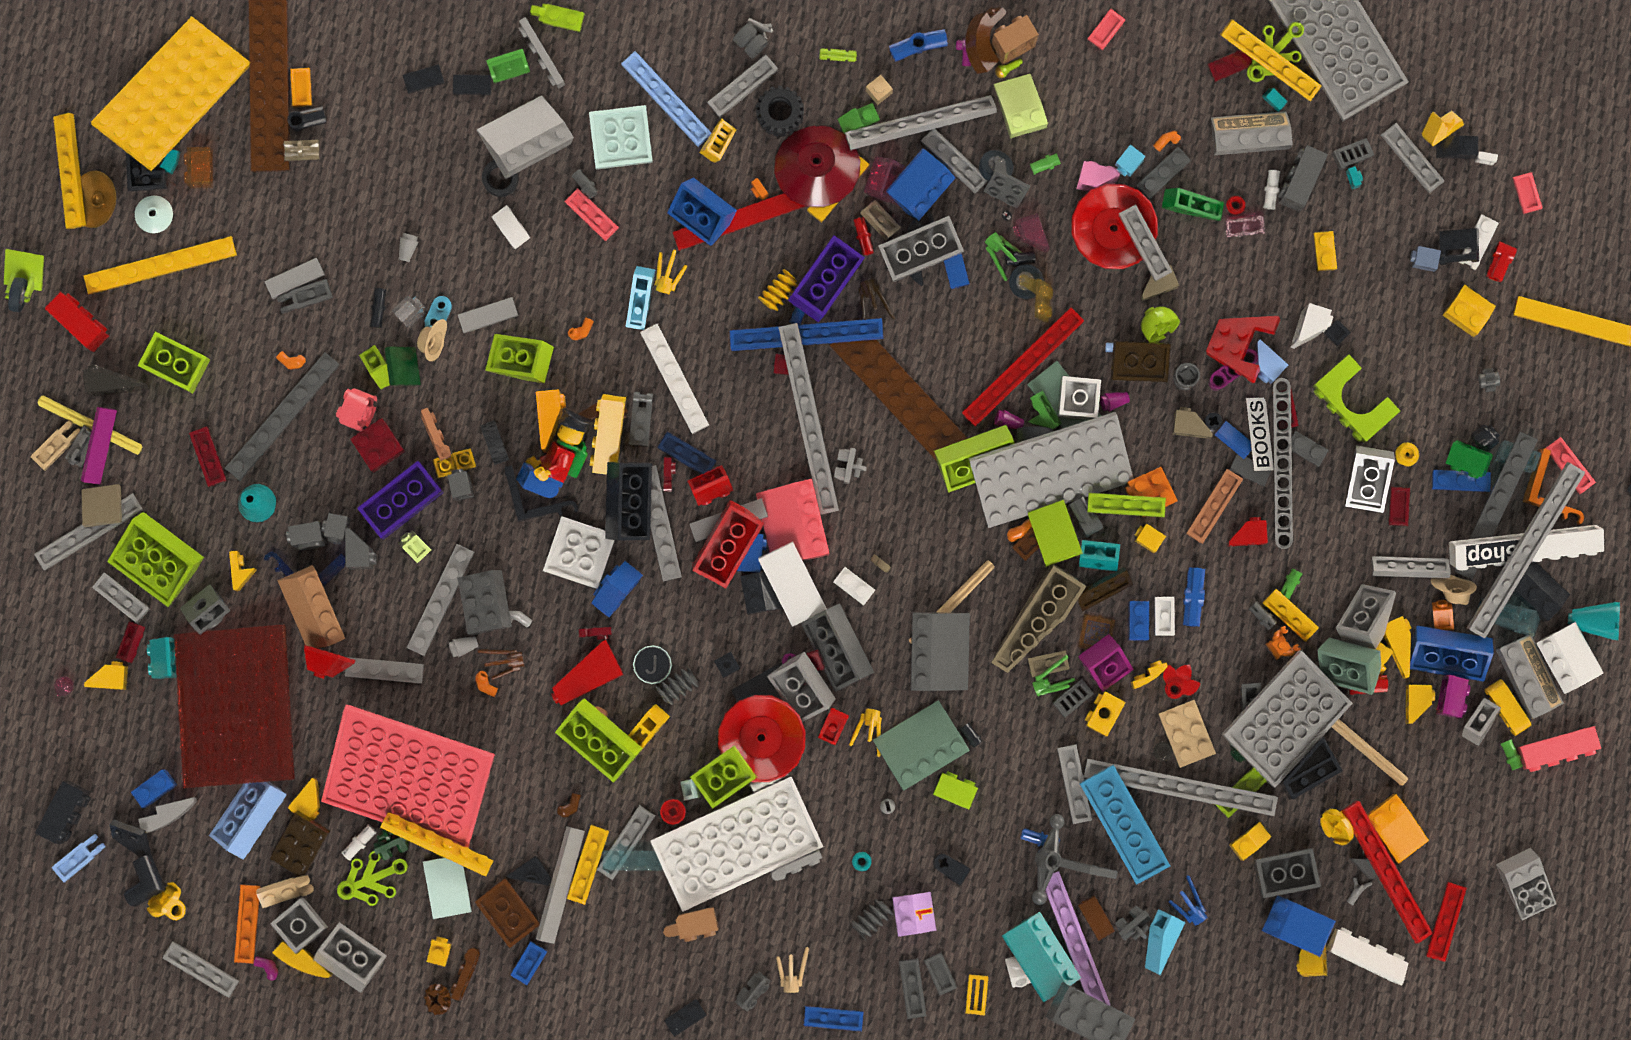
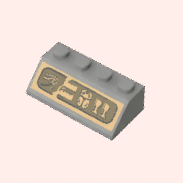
(1251, 133)
(1529, 676)

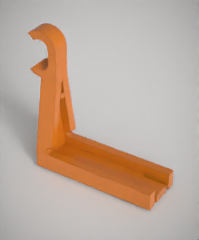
(1535, 483)

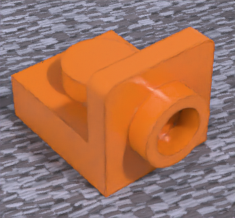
(1443, 615)

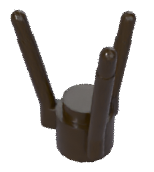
(869, 289)

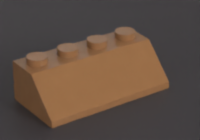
(311, 608)

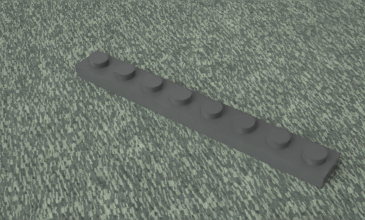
(282, 416)
(1502, 491)

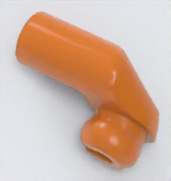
(1165, 138)
(581, 332)
(292, 362)
(483, 684)

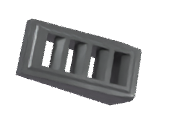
(1339, 160)
(1059, 706)

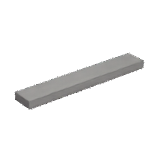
(83, 535)
(560, 885)

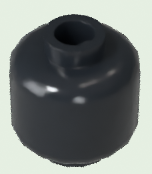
(1485, 438)

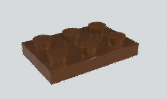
(507, 913)

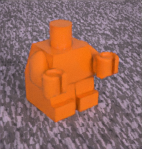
(1279, 646)

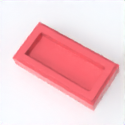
(1106, 29)
(1527, 193)

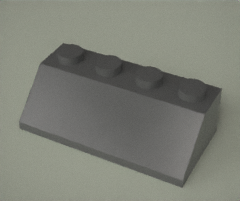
(838, 647)

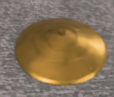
(98, 198)

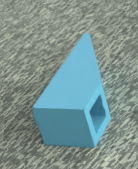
(1162, 938)

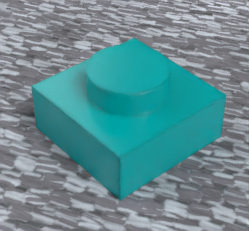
(1354, 177)

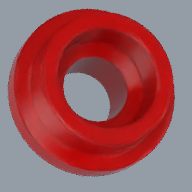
(1240, 201)

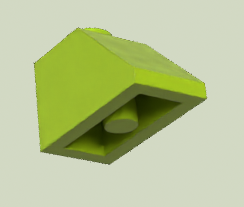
(376, 366)

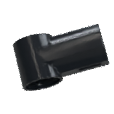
(309, 118)

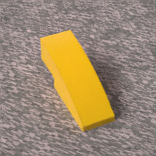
(301, 961)

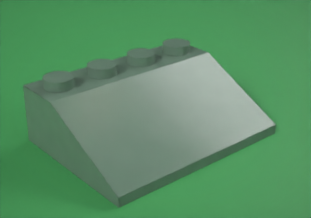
(921, 745)

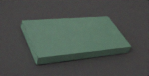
(1050, 382)

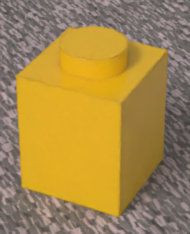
(1149, 538)

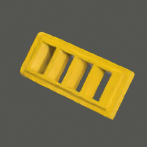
(710, 150)

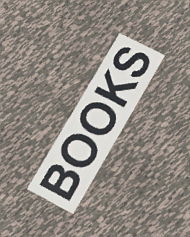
(1259, 434)

